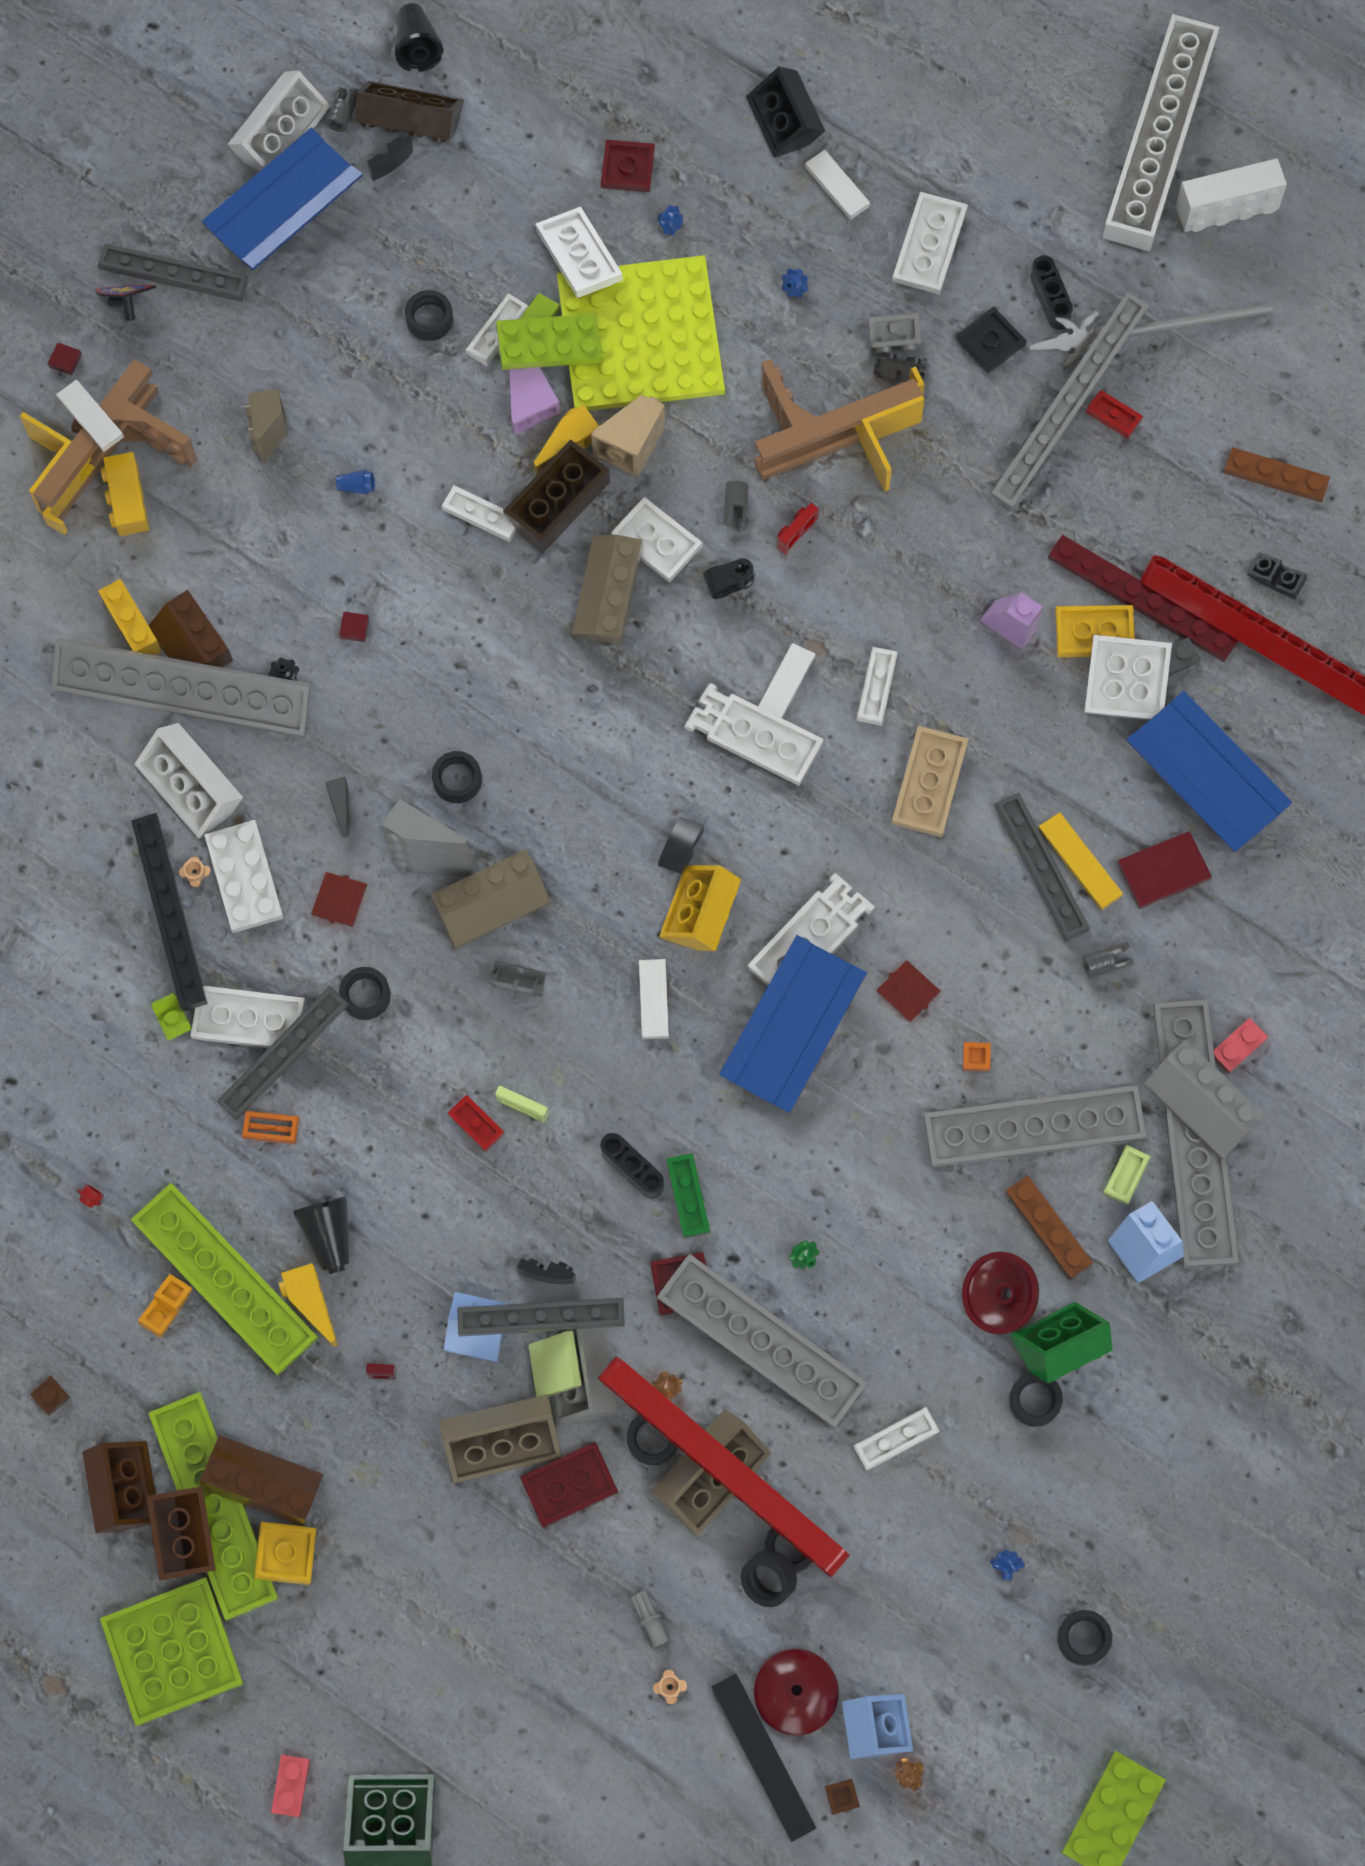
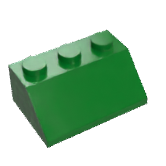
(1063, 1341)

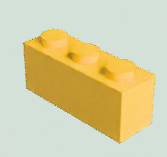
(125, 494)
(129, 618)

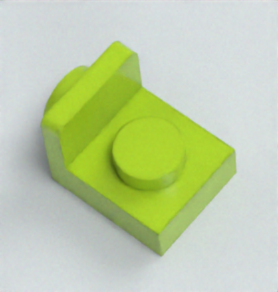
(170, 1016)

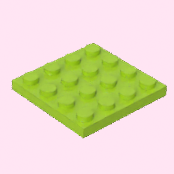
(171, 1651)

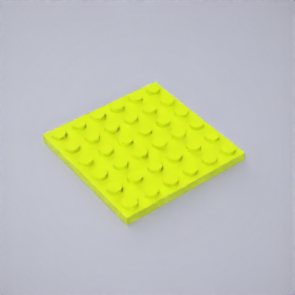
(652, 336)

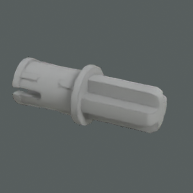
(650, 1619)

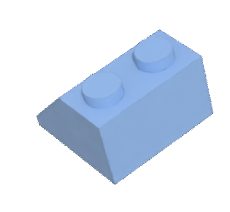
(1146, 1242)
(481, 1346)
(877, 1726)

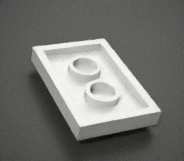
(665, 541)

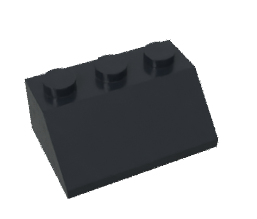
(785, 112)

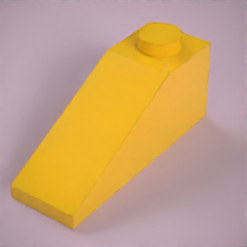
(575, 425)
(305, 1294)

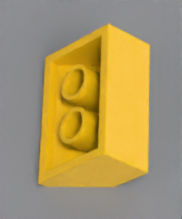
(700, 907)

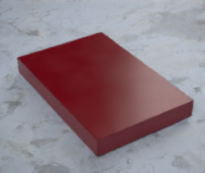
(1164, 870)
(569, 1484)

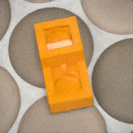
(165, 1306)

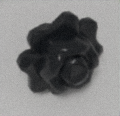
(284, 669)

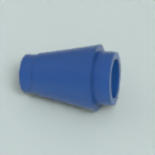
(356, 482)

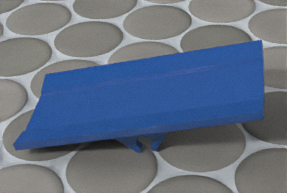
(281, 199)
(1209, 771)
(793, 1024)

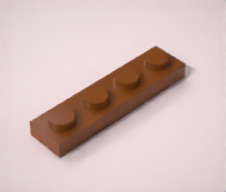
(1277, 474)
(1049, 1227)

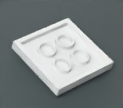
(1127, 677)

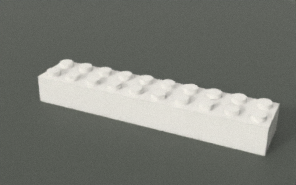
(1160, 133)

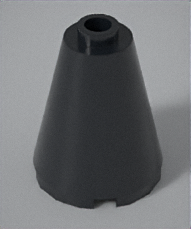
(416, 40)
(327, 1232)

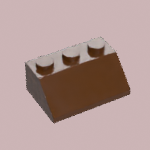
(188, 633)
(118, 1485)
(180, 1533)

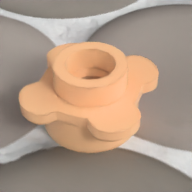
(194, 864)
(678, 1687)

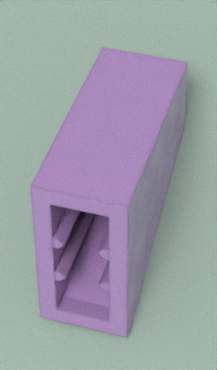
(531, 398)
(1014, 618)

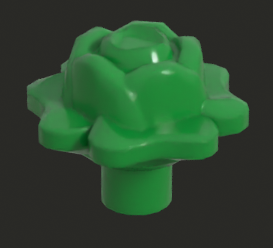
(804, 1254)

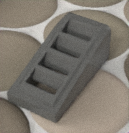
(339, 798)

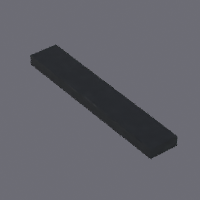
(763, 1757)

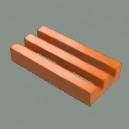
(274, 1128)

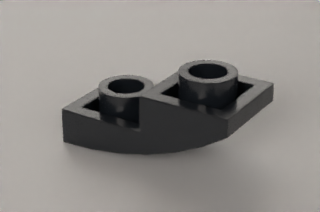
(398, 152)
(1274, 575)
(680, 845)
(554, 1274)

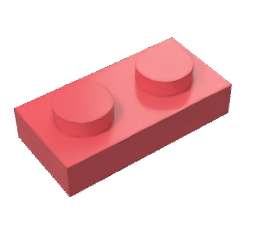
(1239, 1045)
(290, 1786)

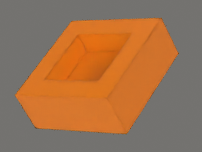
(976, 1056)

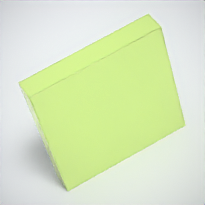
(555, 1364)

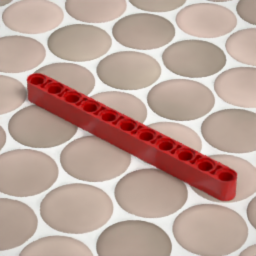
(1256, 631)
(724, 1466)

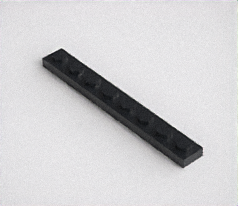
(169, 912)

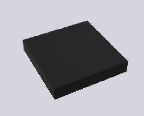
(991, 340)

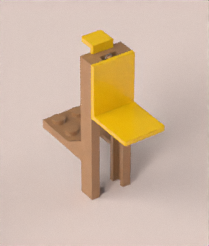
(812, 437)
(82, 458)

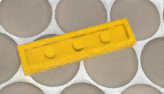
(1080, 861)

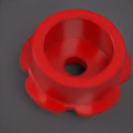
(90, 1196)

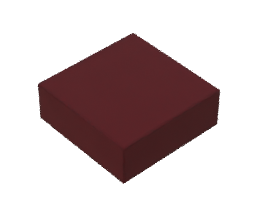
(64, 358)
(354, 626)
(381, 1371)

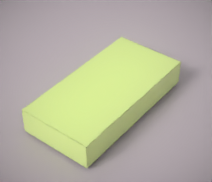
(522, 1104)
(1126, 1175)

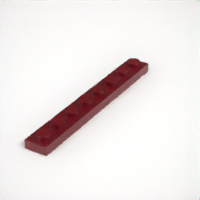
(1144, 600)

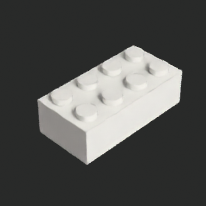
(1230, 195)

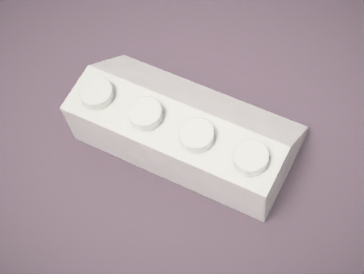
(279, 120)
(188, 779)

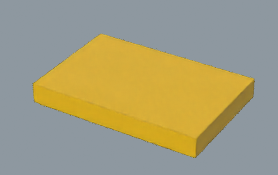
(1080, 623)

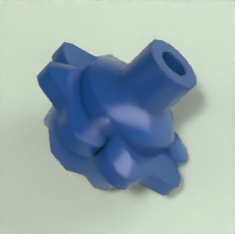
(670, 220)
(794, 283)
(1007, 1563)

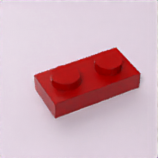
(1114, 414)
(802, 522)
(475, 1123)

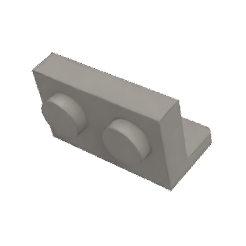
(894, 331)

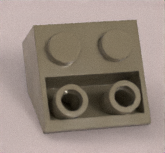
(266, 421)

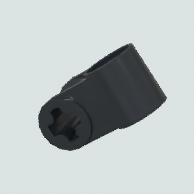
(727, 579)

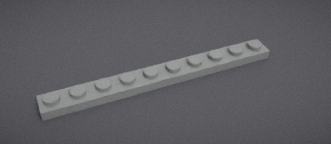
(1069, 400)

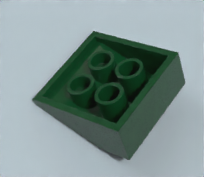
(389, 1820)

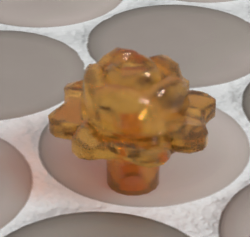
(668, 1384)
(909, 1774)

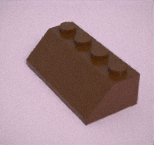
(260, 1480)

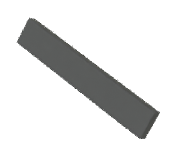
(173, 272)
(1042, 867)
(283, 1053)
(541, 1317)

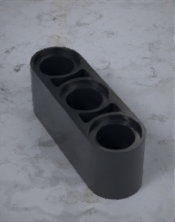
(1051, 282)
(628, 1153)

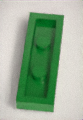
(688, 1195)

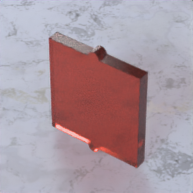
(339, 899)
(908, 991)

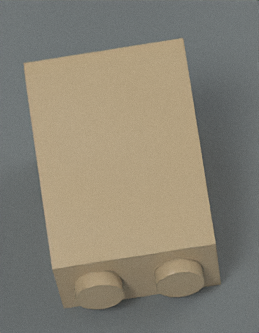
(630, 435)

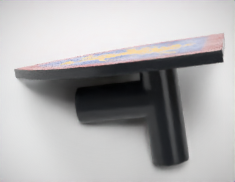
(122, 297)

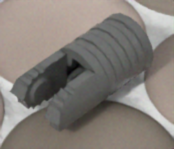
(342, 109)
(736, 502)
(1103, 960)

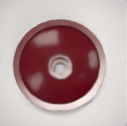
(986, 1291)
(793, 1713)

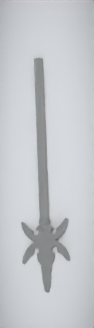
(1080, 338)

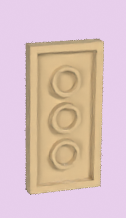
(930, 781)

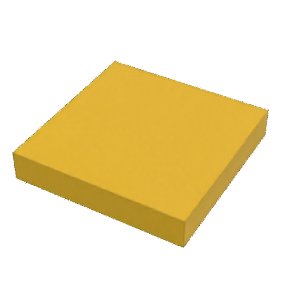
(285, 1553)

